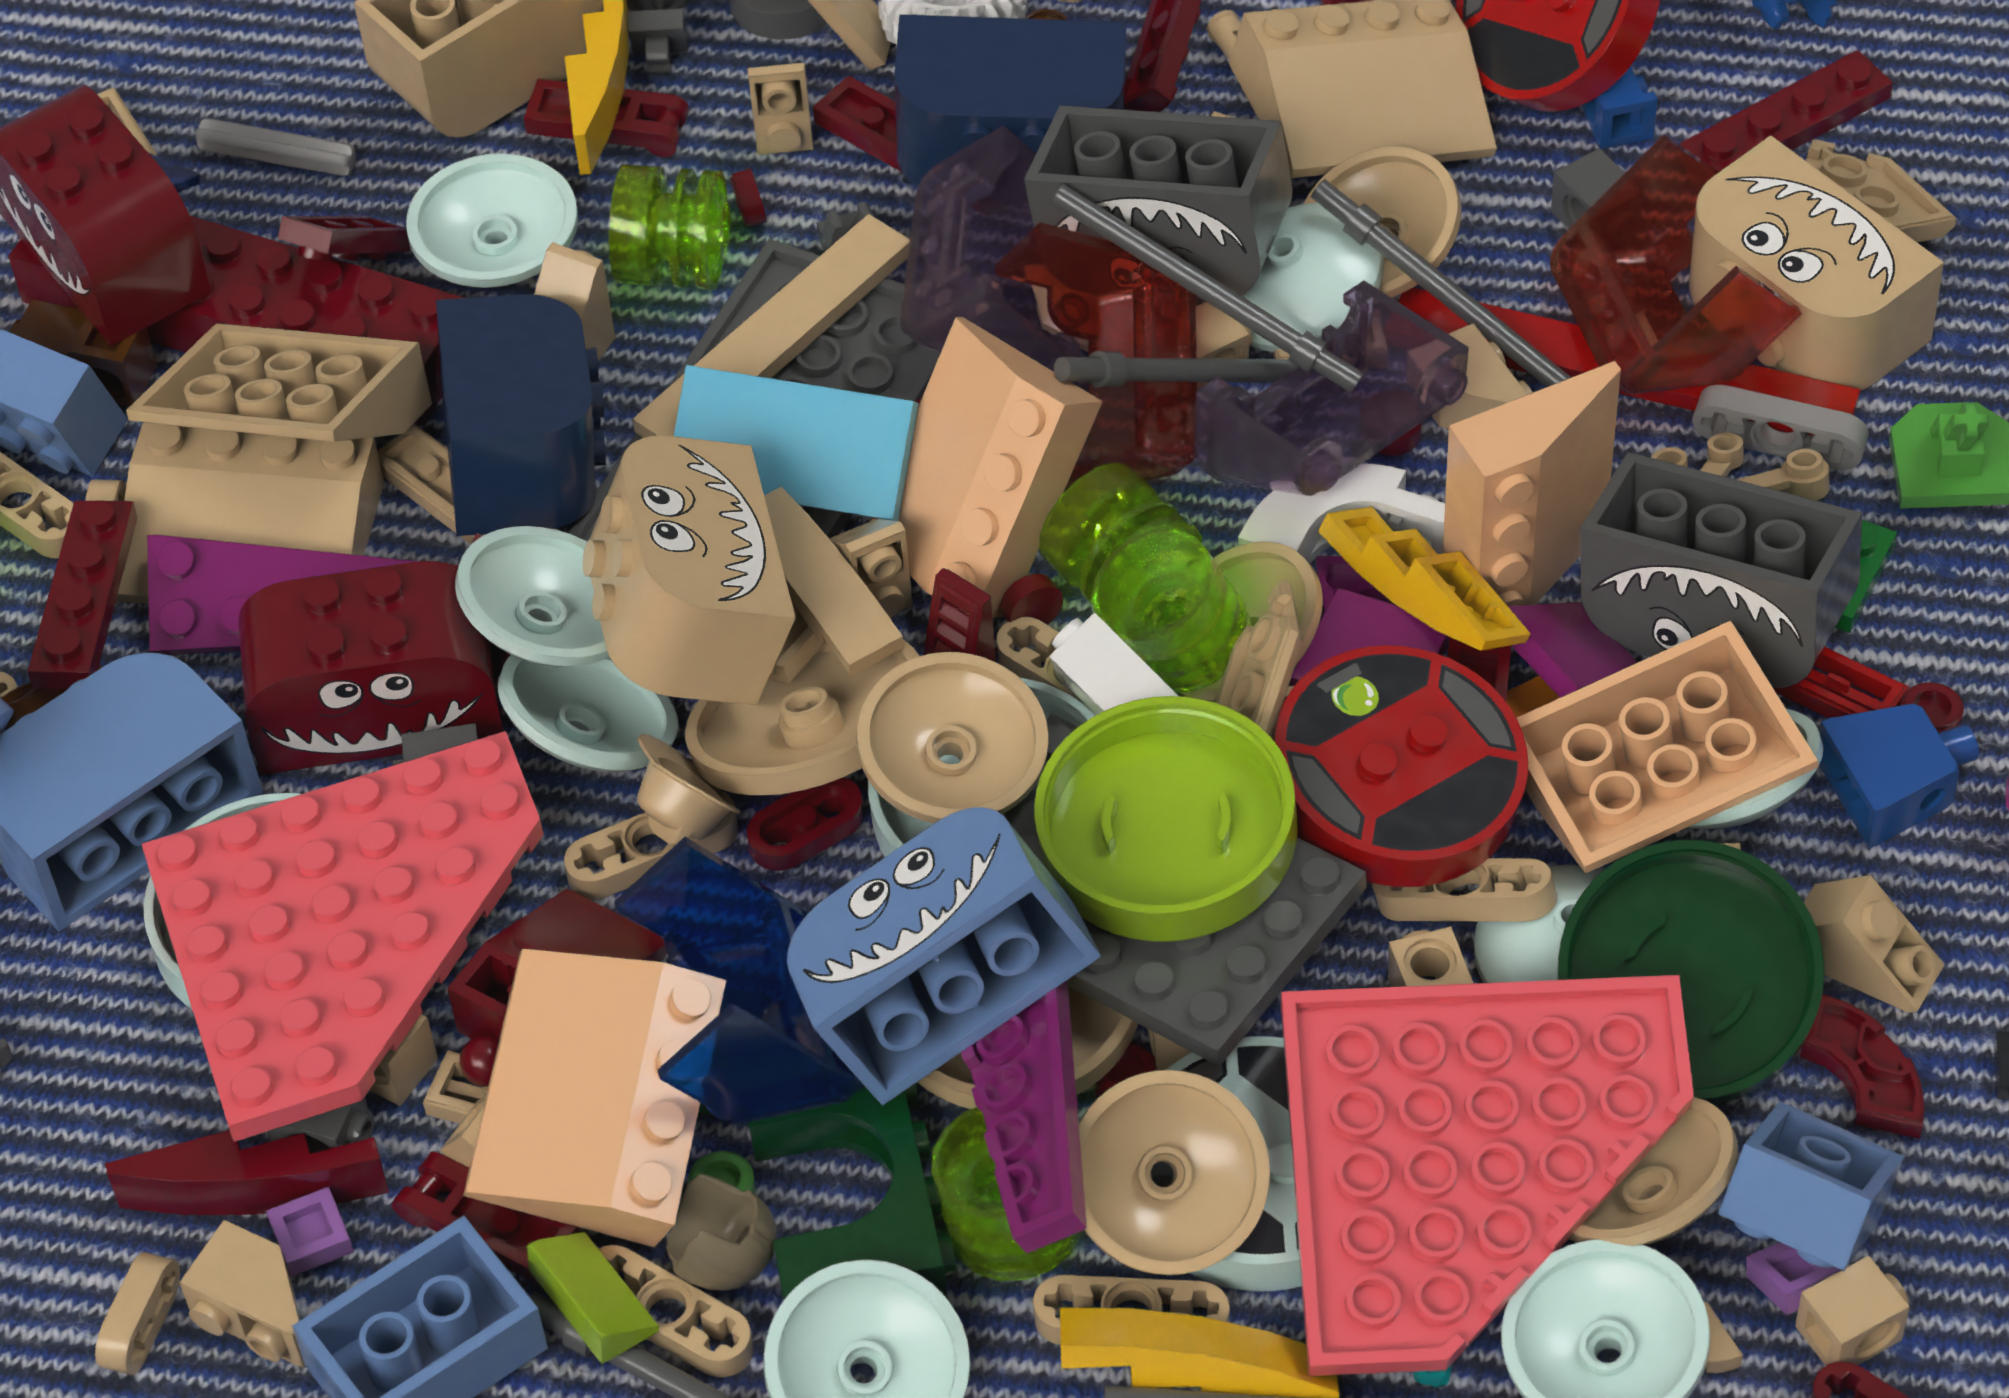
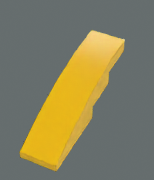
(598, 80)
(1430, 586)
(1189, 1352)

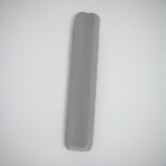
(275, 147)

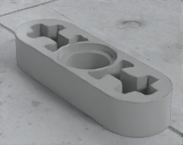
(1835, 433)

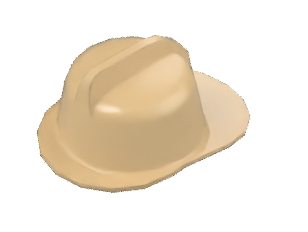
(677, 796)

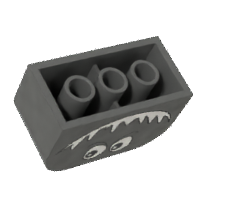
(1185, 180)
(1695, 549)

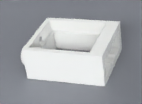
(1102, 666)

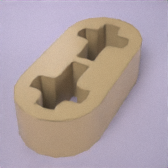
(137, 1313)

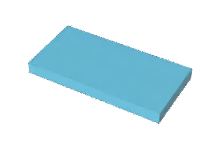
(814, 441)

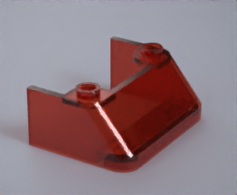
(1619, 288)
(1126, 308)

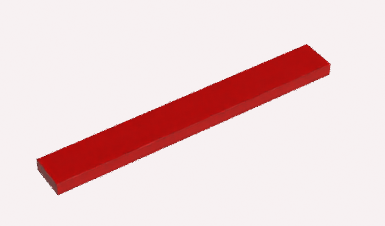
(1568, 349)

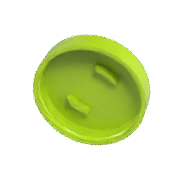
(1166, 818)

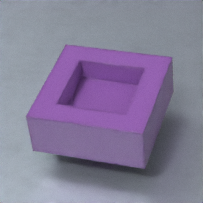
(309, 1231)
(1784, 1275)

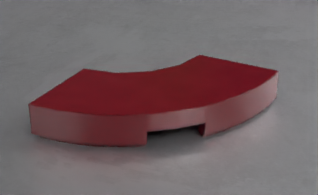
(1870, 1065)

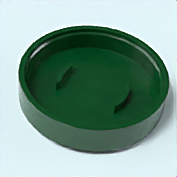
(1732, 936)

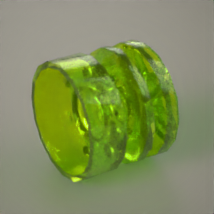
(678, 227)
(1098, 518)
(1171, 606)
(975, 1209)

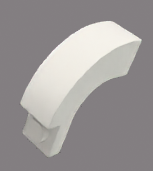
(1297, 518)

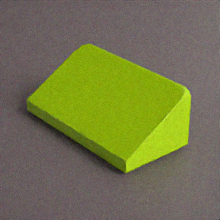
(590, 1294)

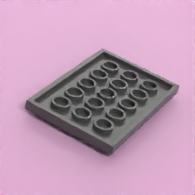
(1219, 984)

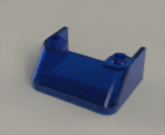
(761, 1048)

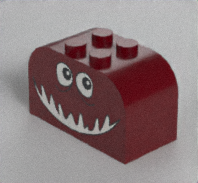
(99, 214)
(358, 661)

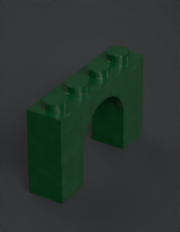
(901, 1225)

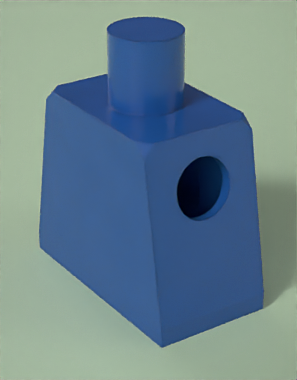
(1893, 767)

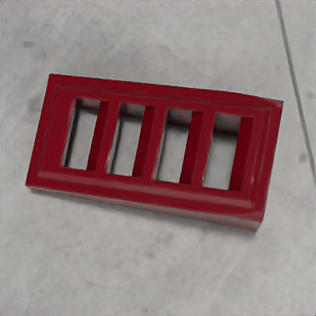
(953, 629)

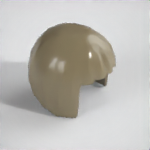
(720, 1235)

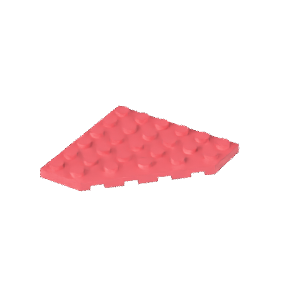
(333, 918)
(1461, 1146)

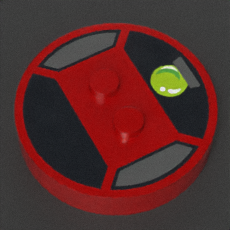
(1555, 50)
(1402, 763)

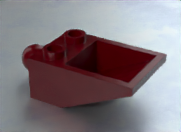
(560, 925)

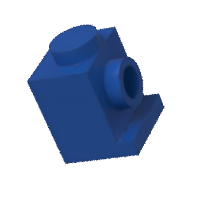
(1623, 112)

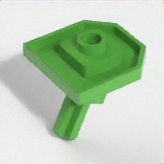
(1950, 456)

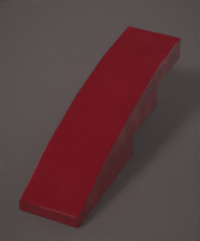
(222, 1179)

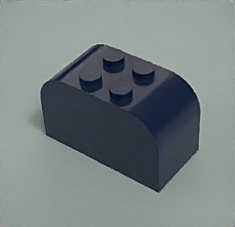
(979, 73)
(519, 412)

